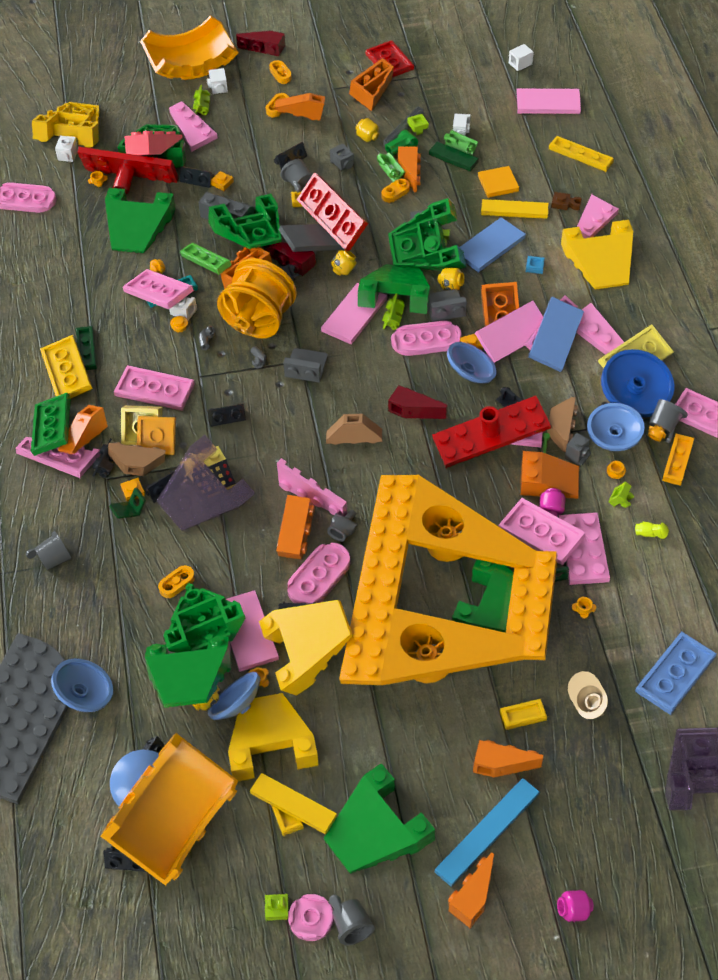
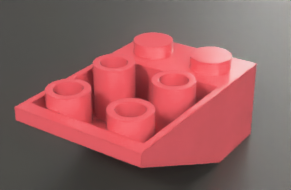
(150, 143)

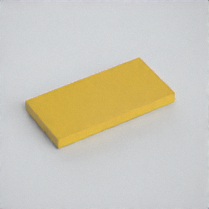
(66, 367)

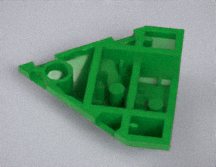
(202, 617)

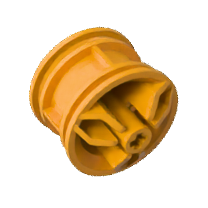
(257, 298)

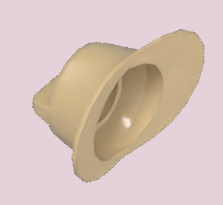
(587, 695)

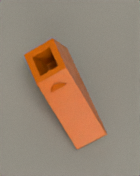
(304, 105)
(408, 159)
(85, 427)
(501, 760)
(471, 899)

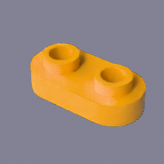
(280, 72)
(270, 106)
(395, 190)
(175, 581)

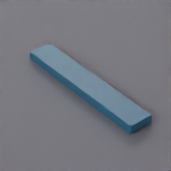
(486, 832)

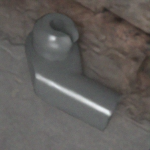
(205, 335)
(260, 357)

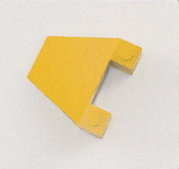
(71, 120)
(601, 258)
(310, 637)
(268, 727)

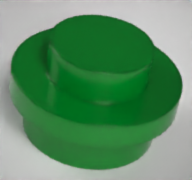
(432, 244)

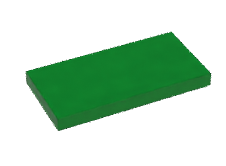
(50, 424)

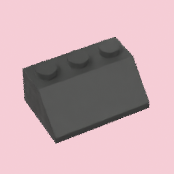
(236, 208)

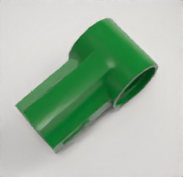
(404, 139)

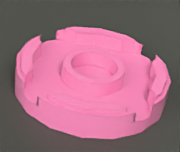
(310, 917)

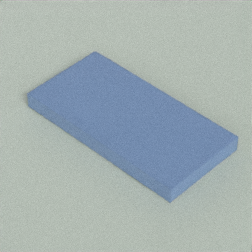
(491, 244)
(556, 334)
(675, 672)

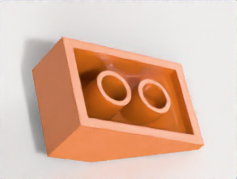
(498, 300)
(544, 472)

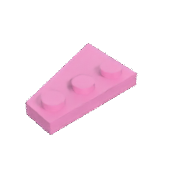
(596, 216)

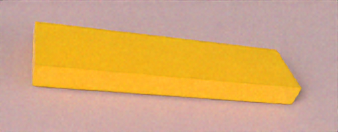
(581, 153)
(514, 208)
(293, 803)

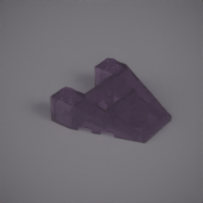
(196, 493)
(692, 766)

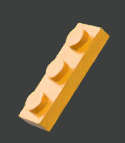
(678, 459)

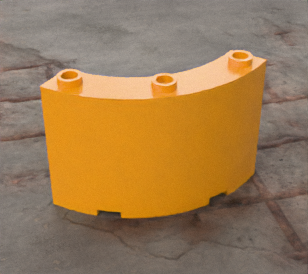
(190, 53)
(169, 809)

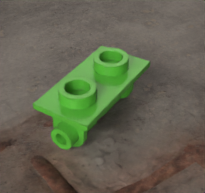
(460, 142)
(390, 166)

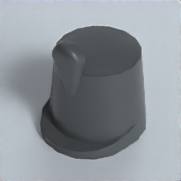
(296, 173)
(667, 417)
(50, 552)
(351, 920)

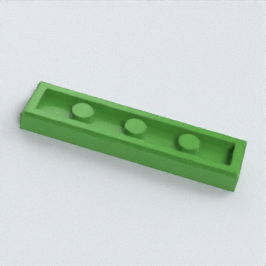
(205, 258)

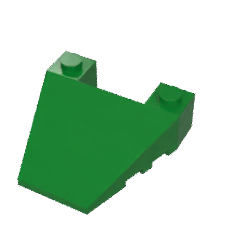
(175, 153)
(136, 223)
(249, 230)
(409, 239)
(395, 280)
(495, 601)
(188, 675)
(369, 829)

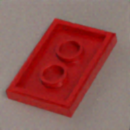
(392, 55)

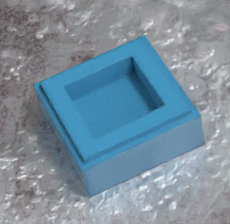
(535, 264)

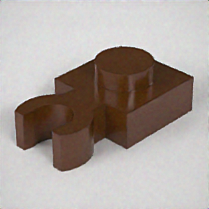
(563, 201)

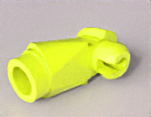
(649, 529)

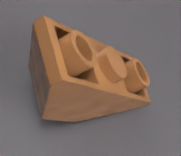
(562, 422)
(354, 430)
(135, 458)

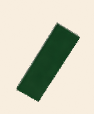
(453, 156)
(86, 346)

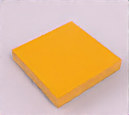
(498, 181)
(157, 432)

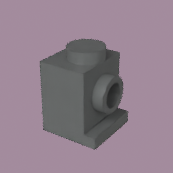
(344, 160)
(578, 450)

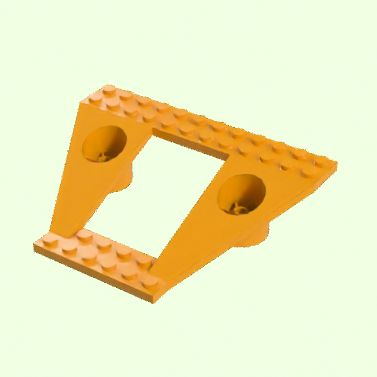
(386, 637)

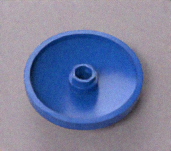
(637, 380)

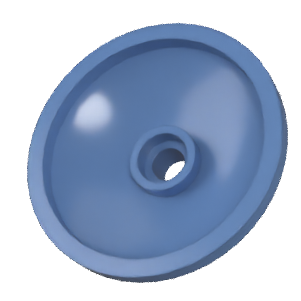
(471, 363)
(615, 419)
(82, 685)
(236, 697)
(128, 771)

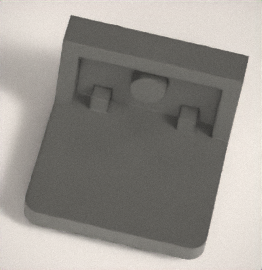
(446, 305)
(305, 365)

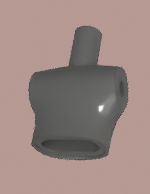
(342, 526)

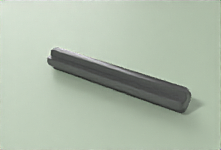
(402, 126)

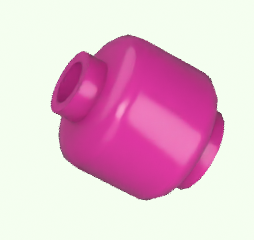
(553, 501)
(575, 905)

